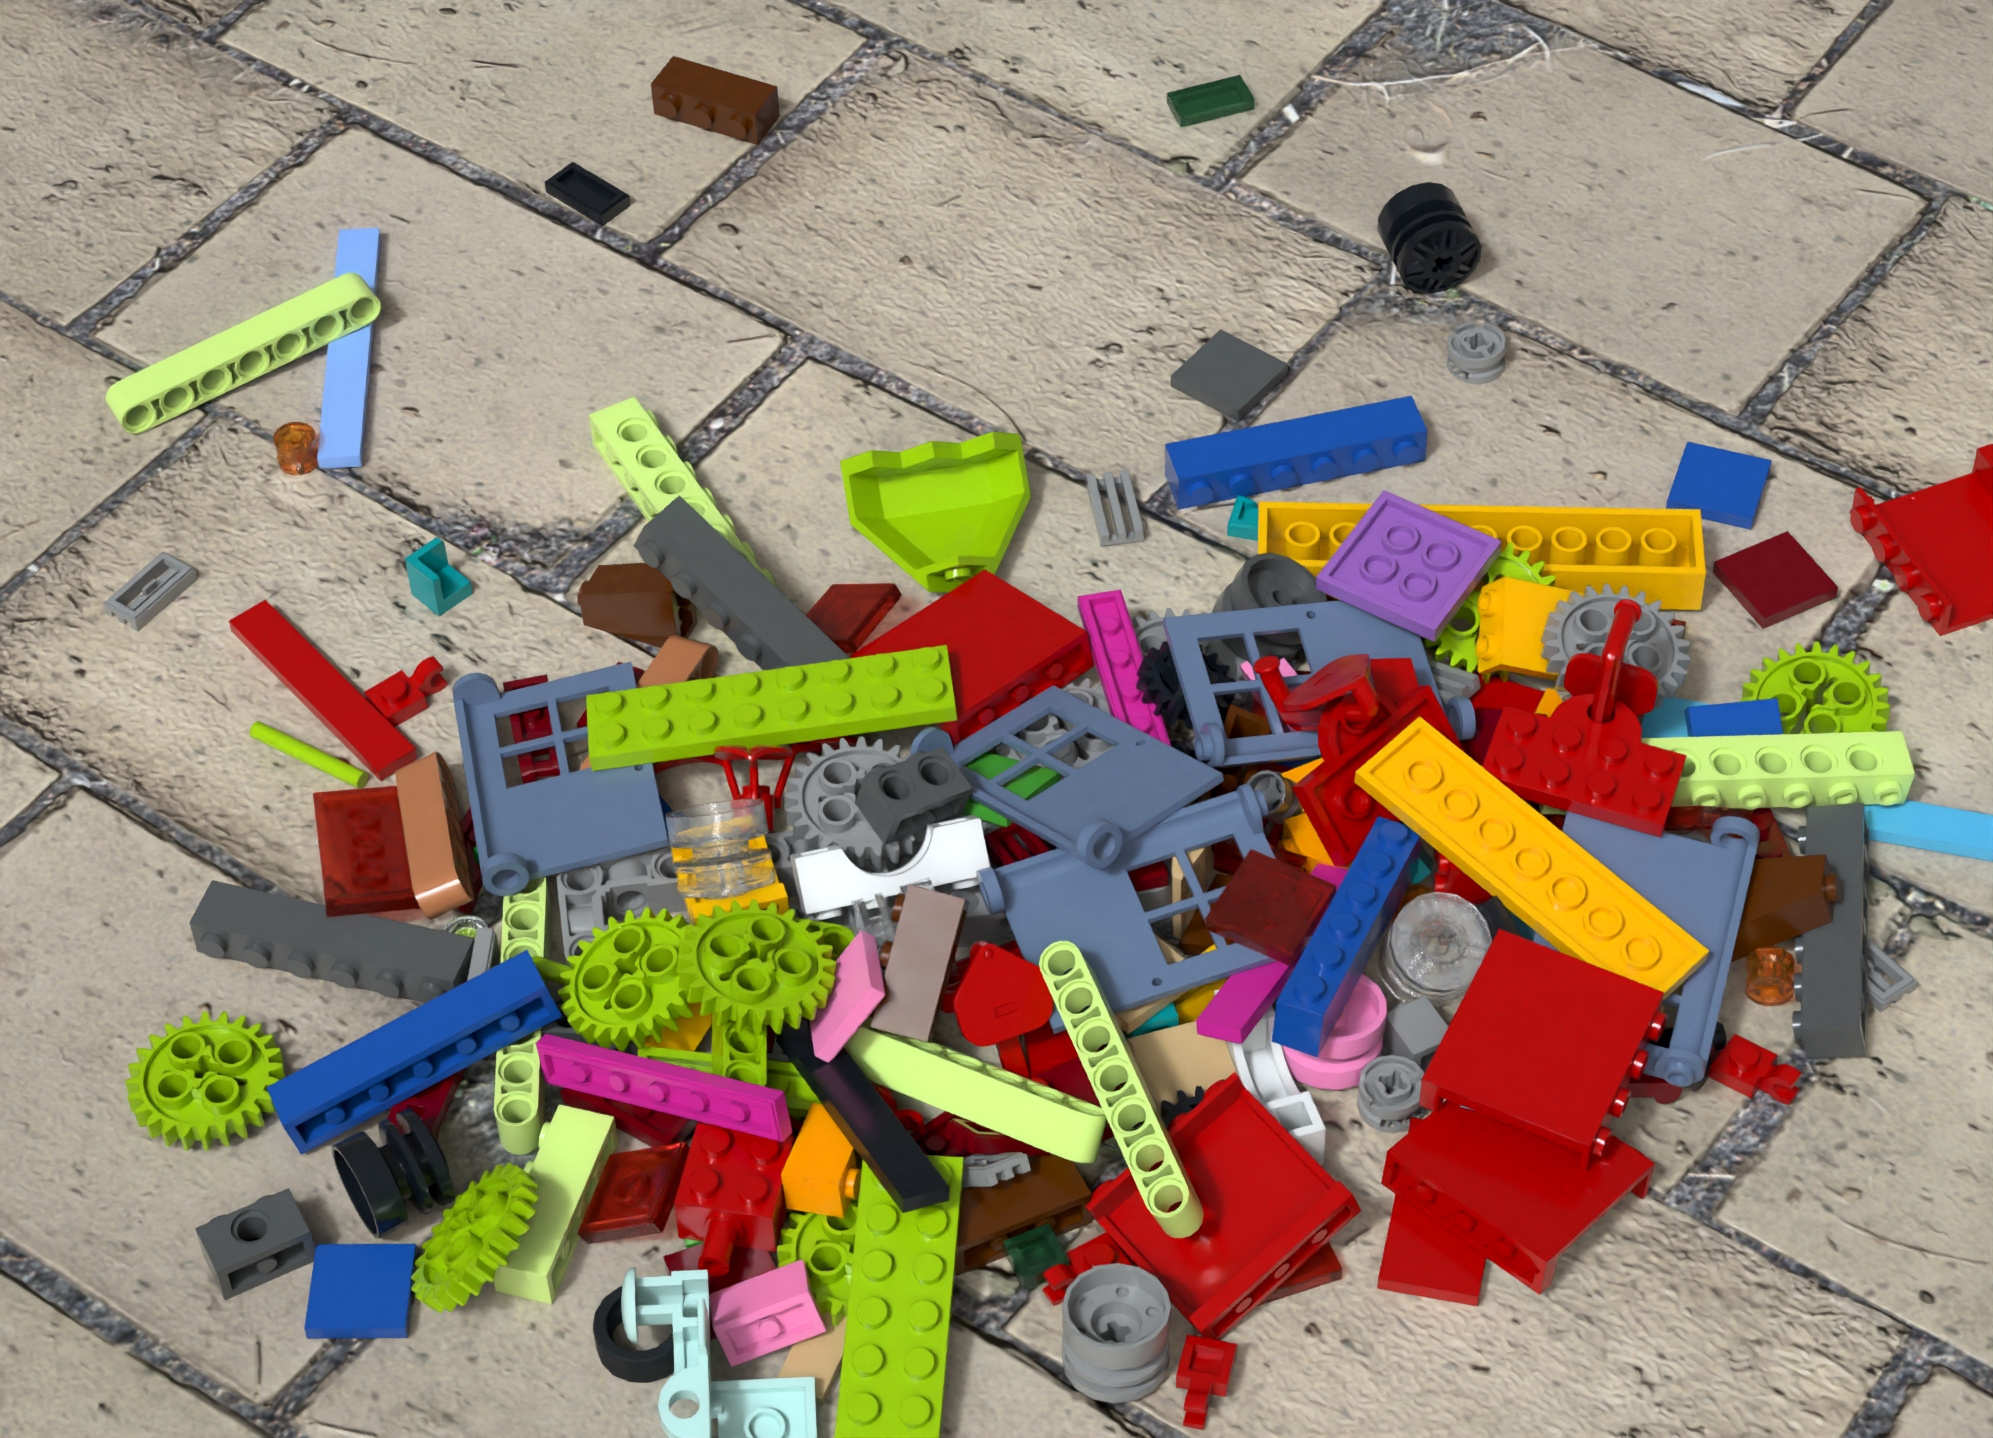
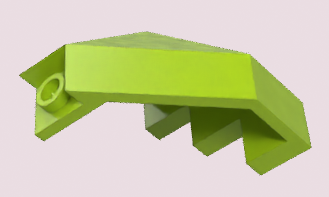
(940, 505)

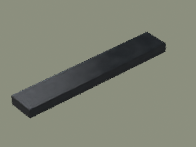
(866, 1122)

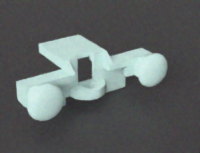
(742, 1406)

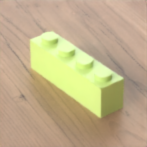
(567, 1171)

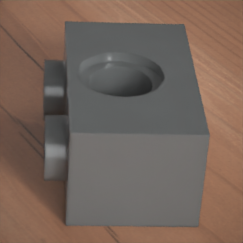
(281, 1245)

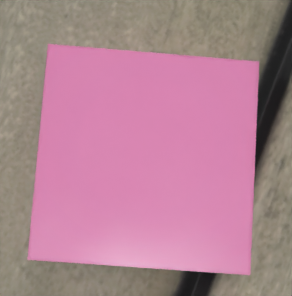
(854, 996)

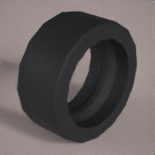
(620, 1362)

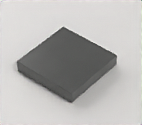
(1229, 375)

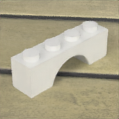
(948, 854)
(1268, 1079)

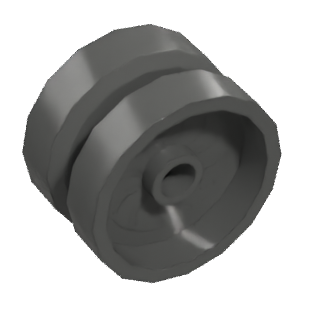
(1264, 583)

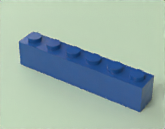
(1295, 452)
(1346, 937)
(413, 1052)

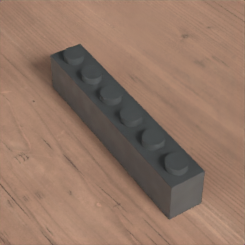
(731, 591)
(343, 949)
(1836, 954)

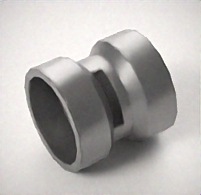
(1276, 789)

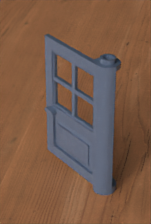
(1332, 633)
(1094, 806)
(558, 819)
(1700, 891)
(1099, 911)

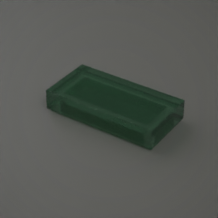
(1210, 101)

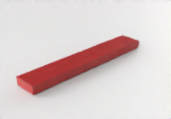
(323, 690)

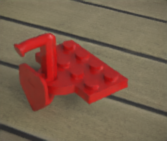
(1351, 729)
(1596, 761)
(998, 1000)

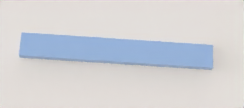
(349, 361)

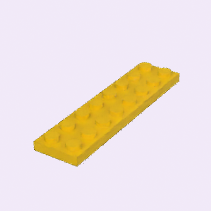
(1526, 860)

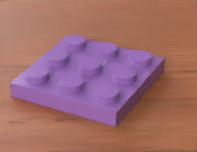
(1408, 565)

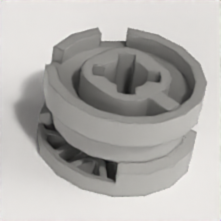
(1476, 352)
(1402, 1081)

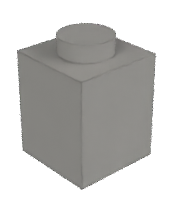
(1414, 1031)

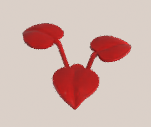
(728, 753)

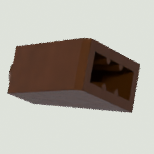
(635, 604)
(1786, 900)

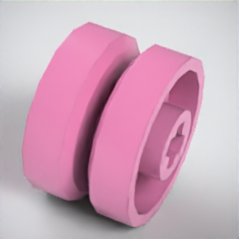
(1351, 1044)

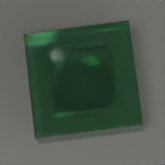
(1033, 1254)

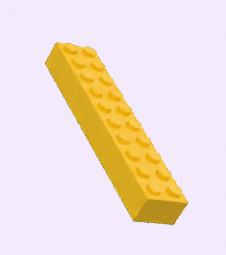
(1579, 545)

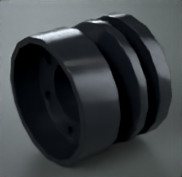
(1429, 238)
(401, 1169)

